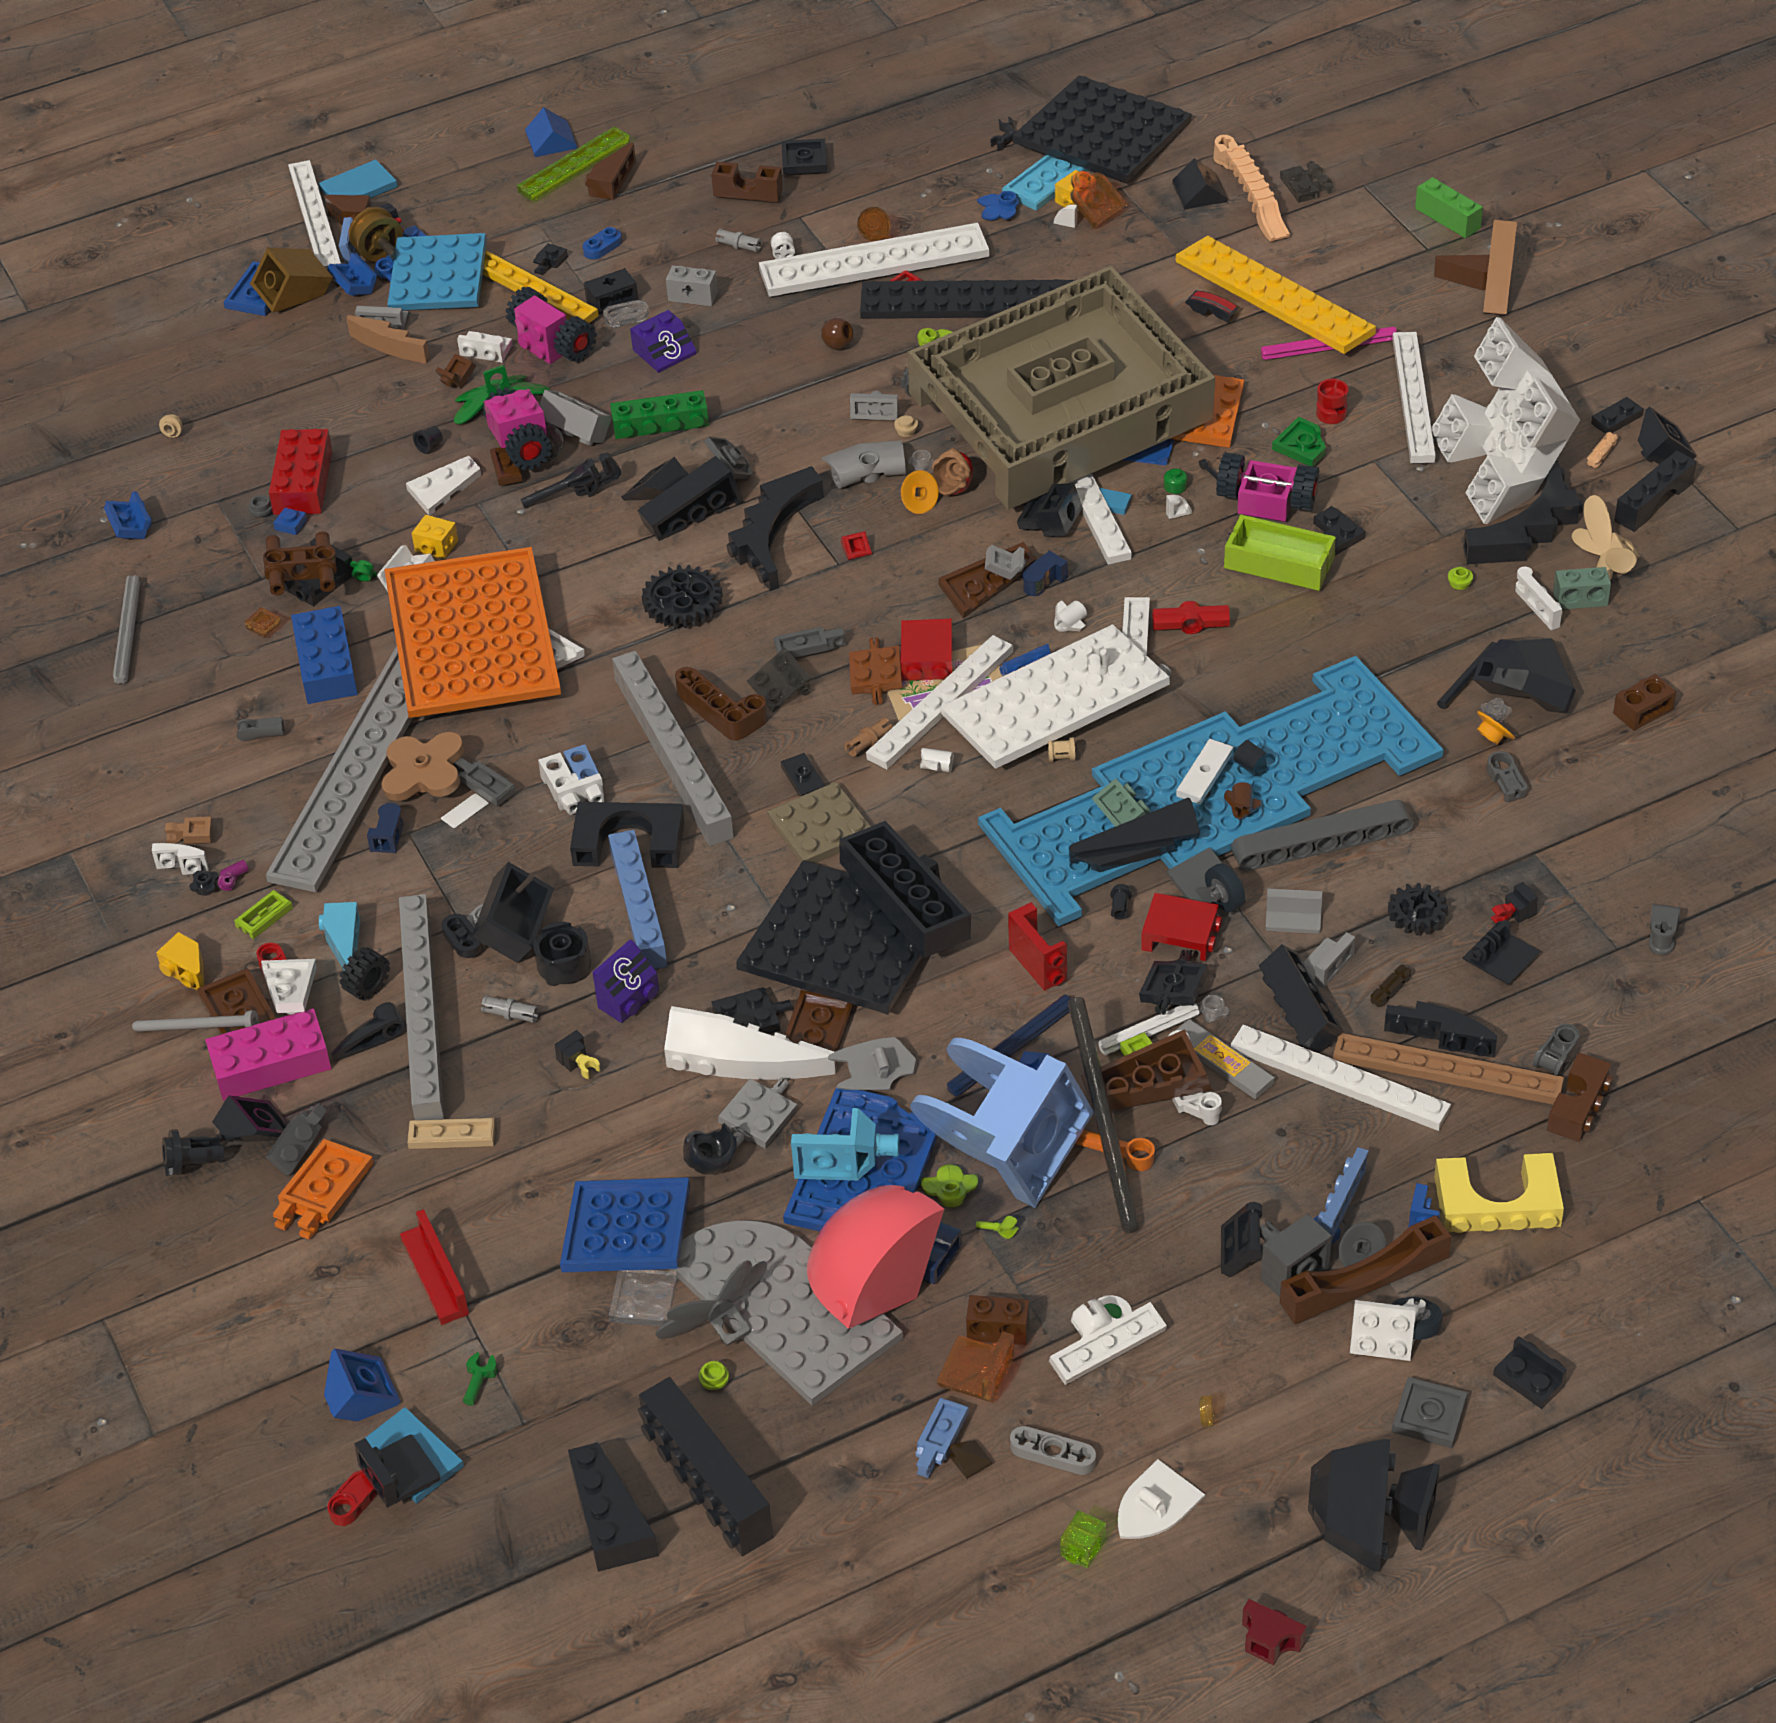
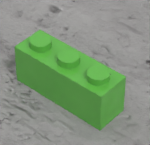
(1449, 207)

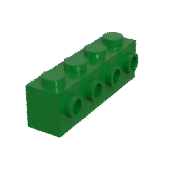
(659, 414)

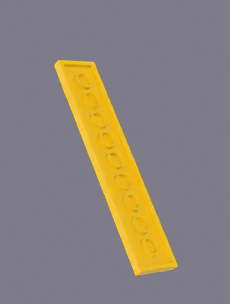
(1276, 294)

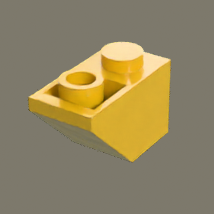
(182, 960)

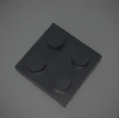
(804, 156)

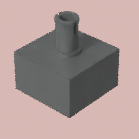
(1293, 1251)

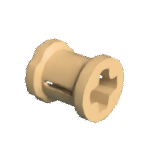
(1061, 750)

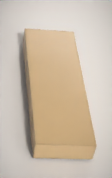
(451, 1133)

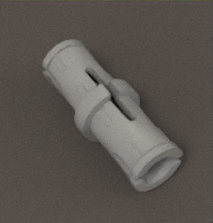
(738, 240)
(510, 1009)

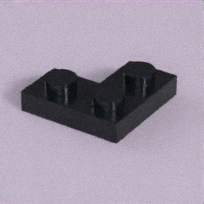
(1336, 524)

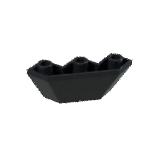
(1527, 669)
(1351, 1500)

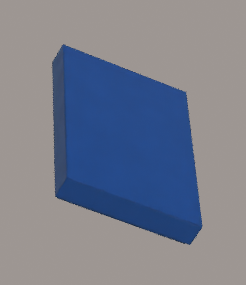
(244, 297)

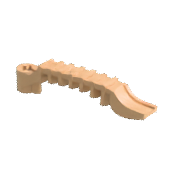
(1264, 204)

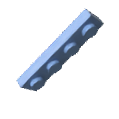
(1345, 1189)

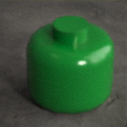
(1175, 481)

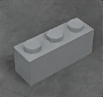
(574, 417)

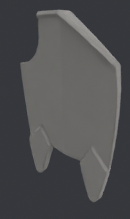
(875, 1064)

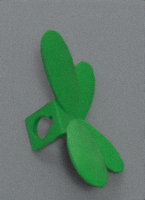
(477, 396)

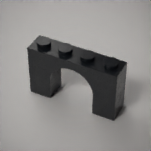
(599, 819)

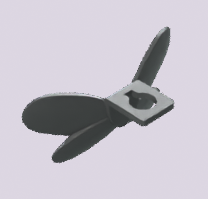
(694, 1313)

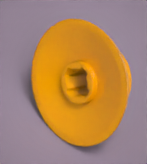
(927, 492)
(1492, 730)

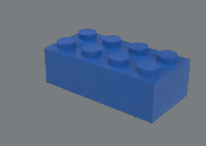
(324, 655)

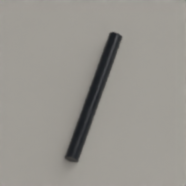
(1462, 681)

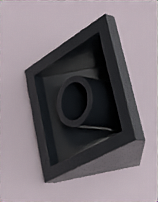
(1198, 186)

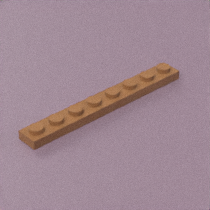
(1448, 1068)

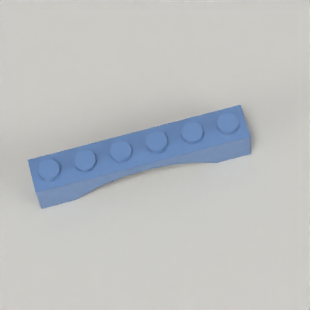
(637, 897)

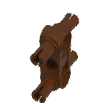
(300, 563)

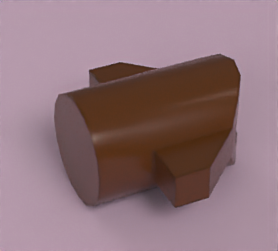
(1242, 800)

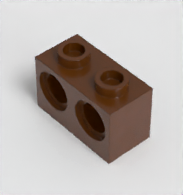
(1644, 702)
(992, 1315)

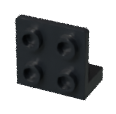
(396, 1469)

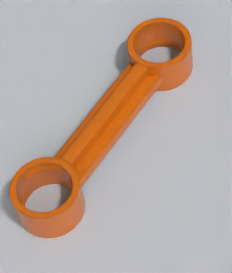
(1093, 1141)

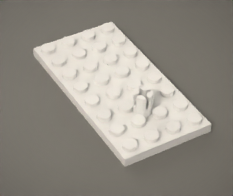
(1054, 696)

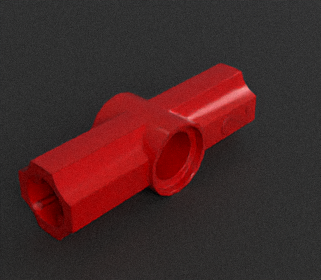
(1190, 617)

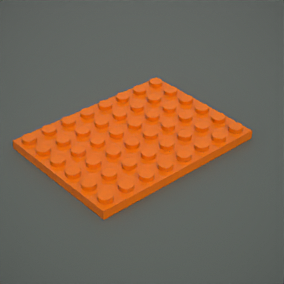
(471, 632)

